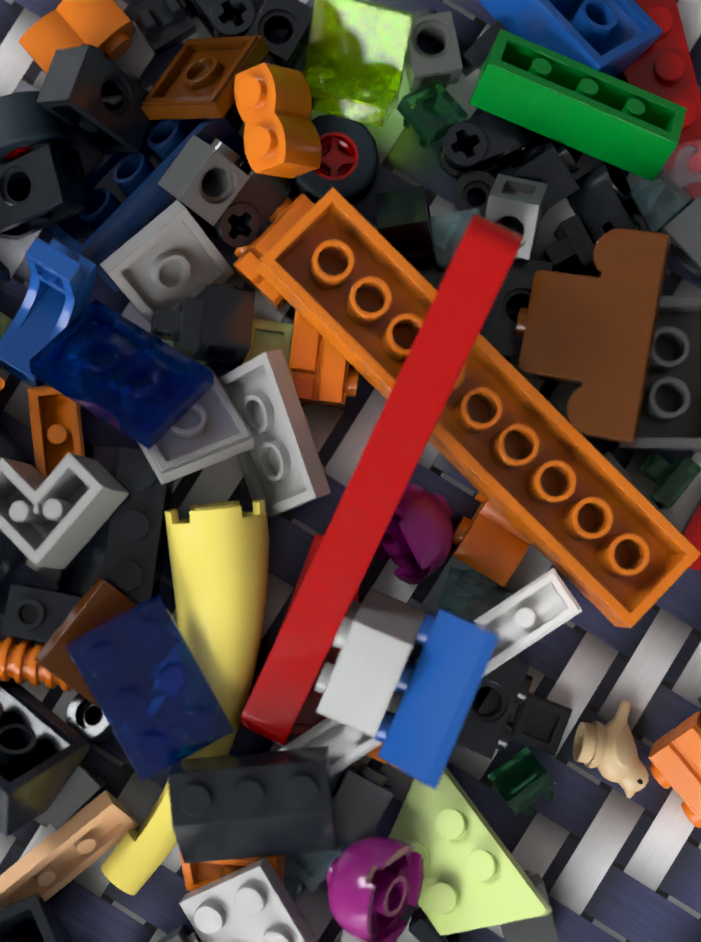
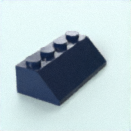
(127, 189)

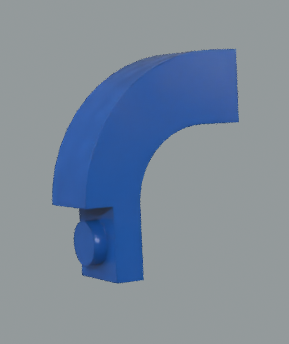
(55, 297)

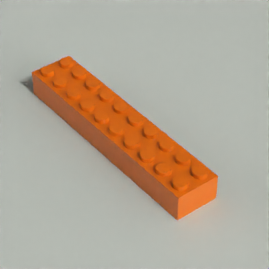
(493, 422)

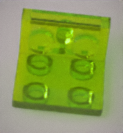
(357, 59)

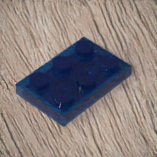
(122, 373)
(150, 687)

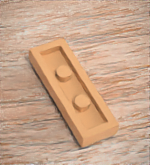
(67, 850)

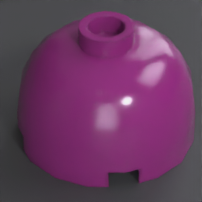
(418, 535)
(373, 886)

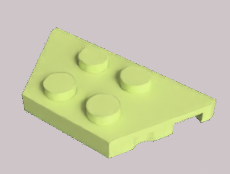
(467, 868)

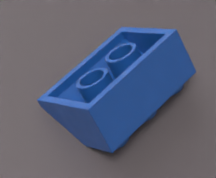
(592, 32)
(436, 695)

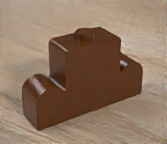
(599, 332)

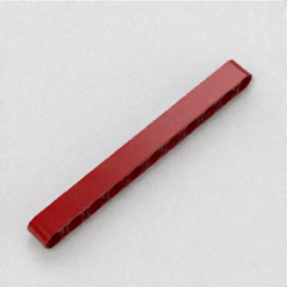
(381, 477)

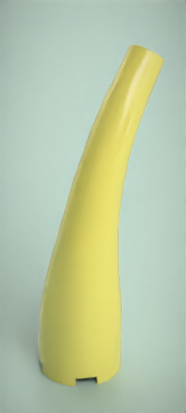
(220, 608)

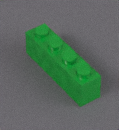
(578, 106)

